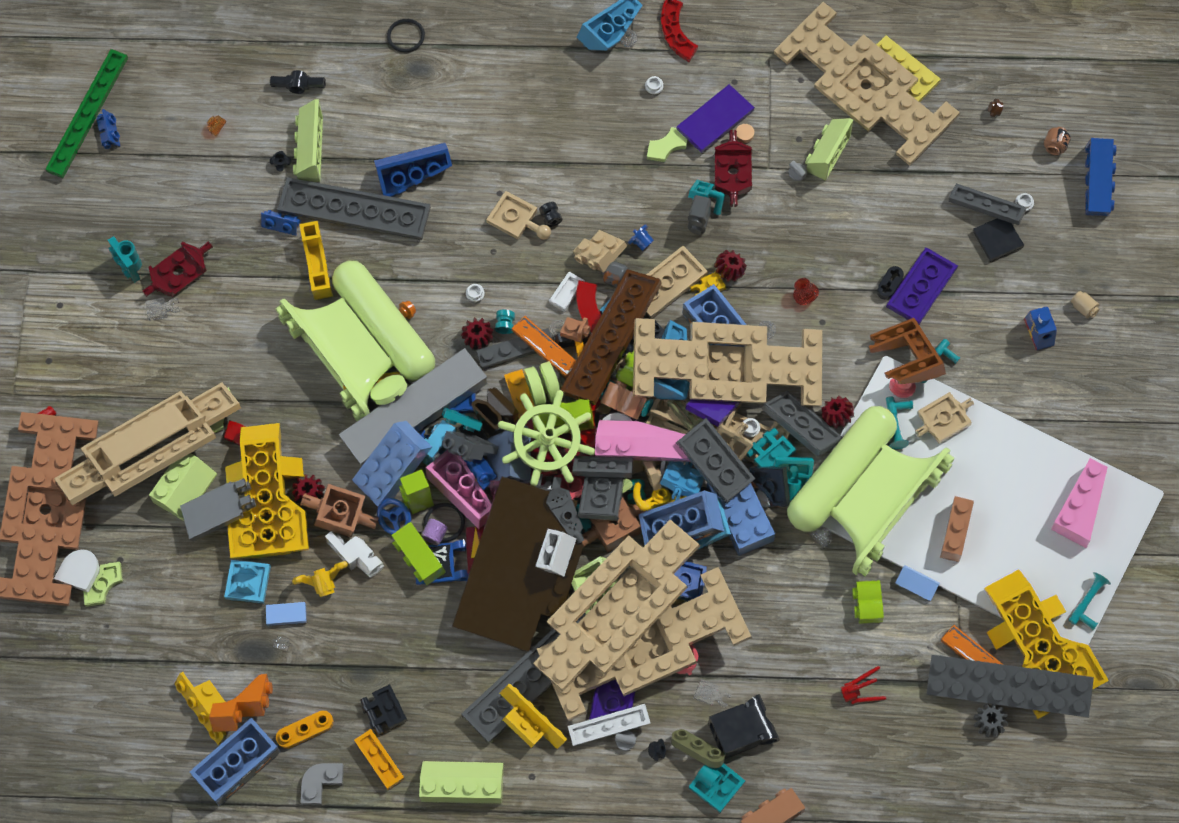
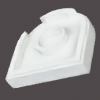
(78, 570)

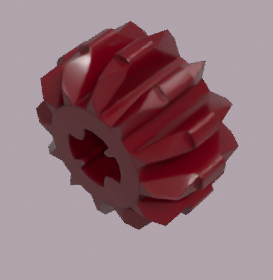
(730, 265)
(484, 336)
(837, 412)
(311, 483)

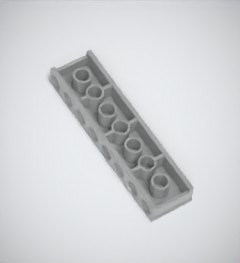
(418, 405)

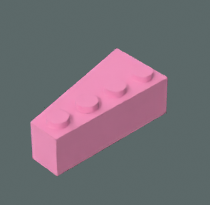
(459, 486)
(1080, 509)

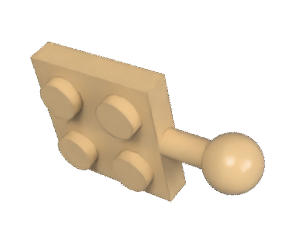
(514, 216)

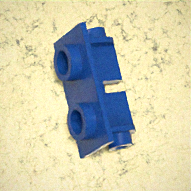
(107, 123)
(276, 222)
(481, 471)

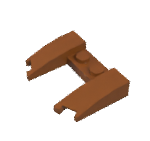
(909, 333)

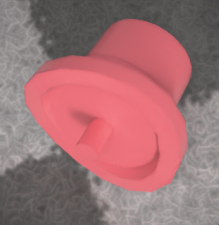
(902, 390)

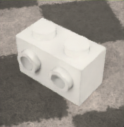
(556, 552)

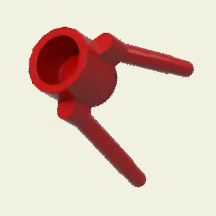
(851, 689)

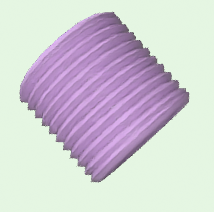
(434, 531)

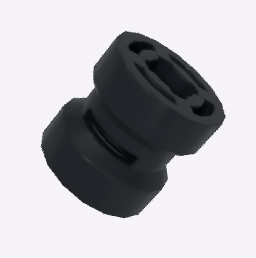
(550, 213)

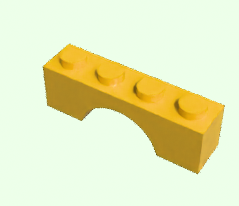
(316, 260)

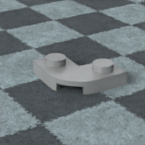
(318, 776)

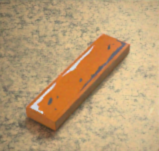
(544, 346)
(966, 647)

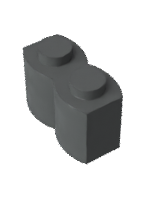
(699, 214)

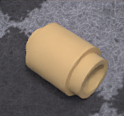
(1085, 304)

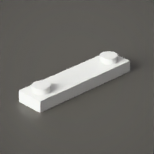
(609, 724)

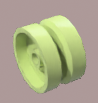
(546, 383)

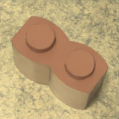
(622, 399)

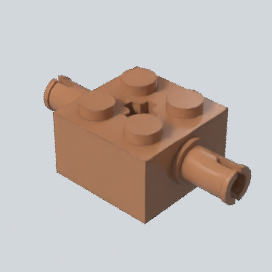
(350, 505)
(611, 534)

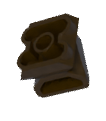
(494, 410)

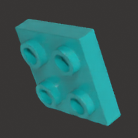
(798, 472)
(716, 785)

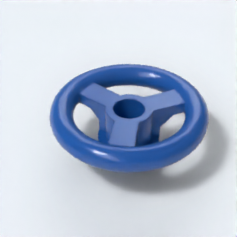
(395, 515)

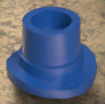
(641, 238)

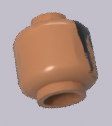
(1057, 140)

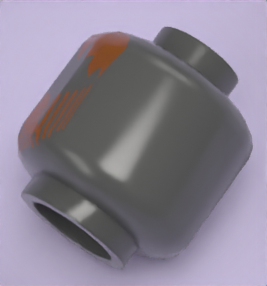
(614, 273)

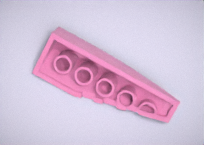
(637, 441)

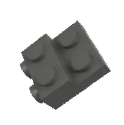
(468, 445)

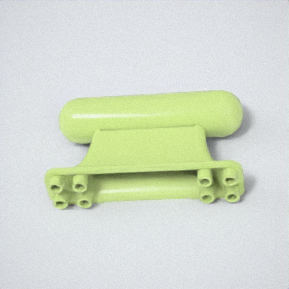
(359, 336)
(866, 485)

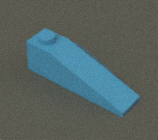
(609, 25)
(672, 388)

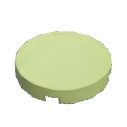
(388, 388)

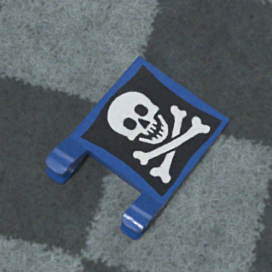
(445, 556)

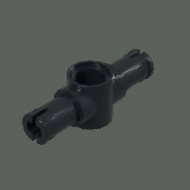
(298, 82)

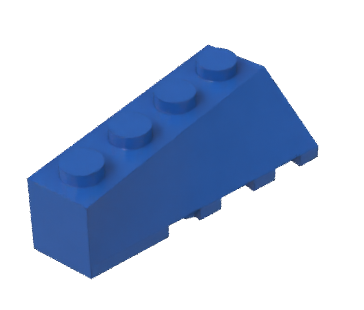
(410, 168)
(1099, 176)

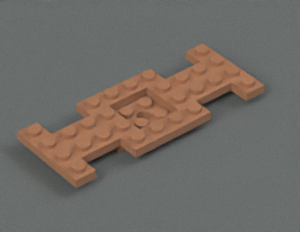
(40, 534)

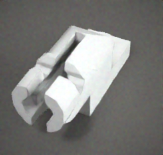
(356, 553)

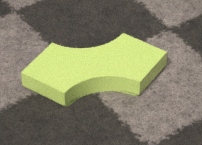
(660, 149)
(108, 576)

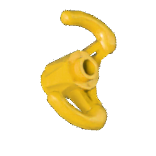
(658, 498)
(322, 579)

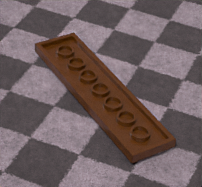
(610, 336)

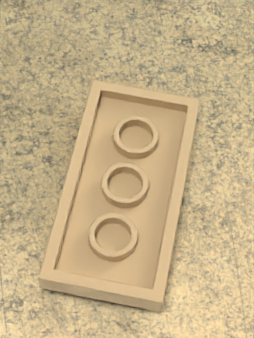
(677, 276)

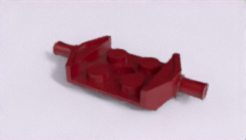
(738, 156)
(187, 258)

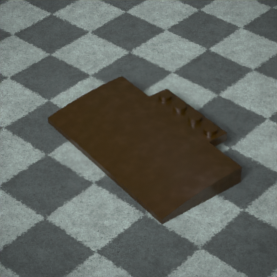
(504, 585)

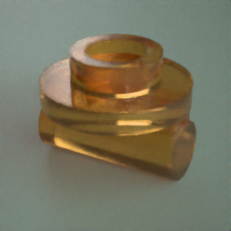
(215, 124)

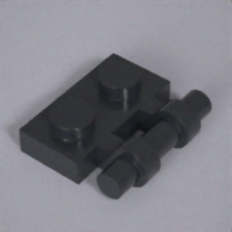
(389, 707)

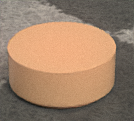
(745, 133)

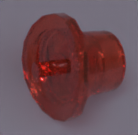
(805, 291)

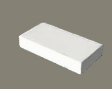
(565, 292)

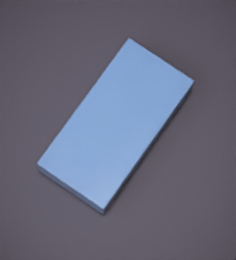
(917, 583)
(286, 613)

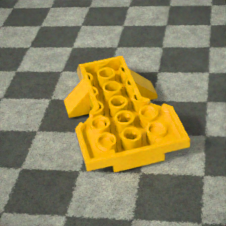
(265, 471)
(1029, 622)

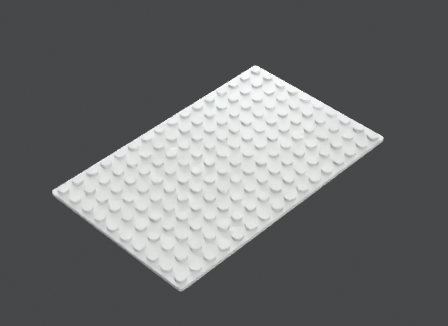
(1017, 493)

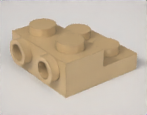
(599, 251)

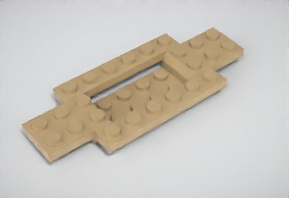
(142, 433)
(623, 611)

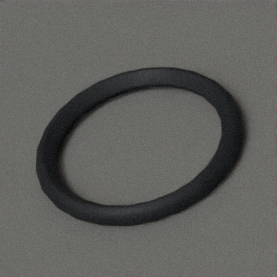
(409, 49)
(451, 506)

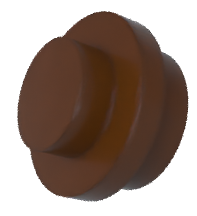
(995, 108)

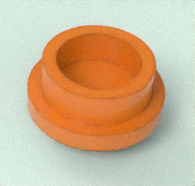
(407, 309)

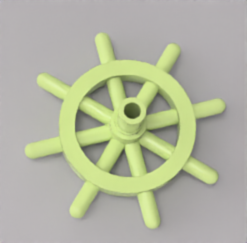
(546, 438)

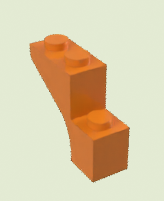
(248, 703)

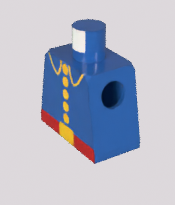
(1039, 325)

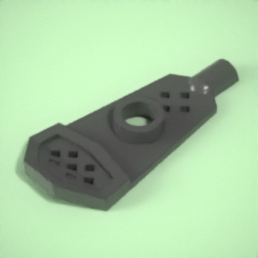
(561, 507)

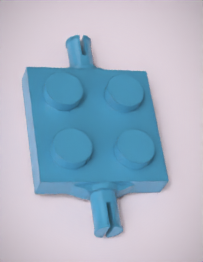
(682, 479)

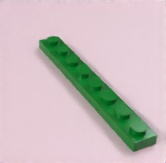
(86, 113)

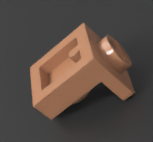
(575, 329)

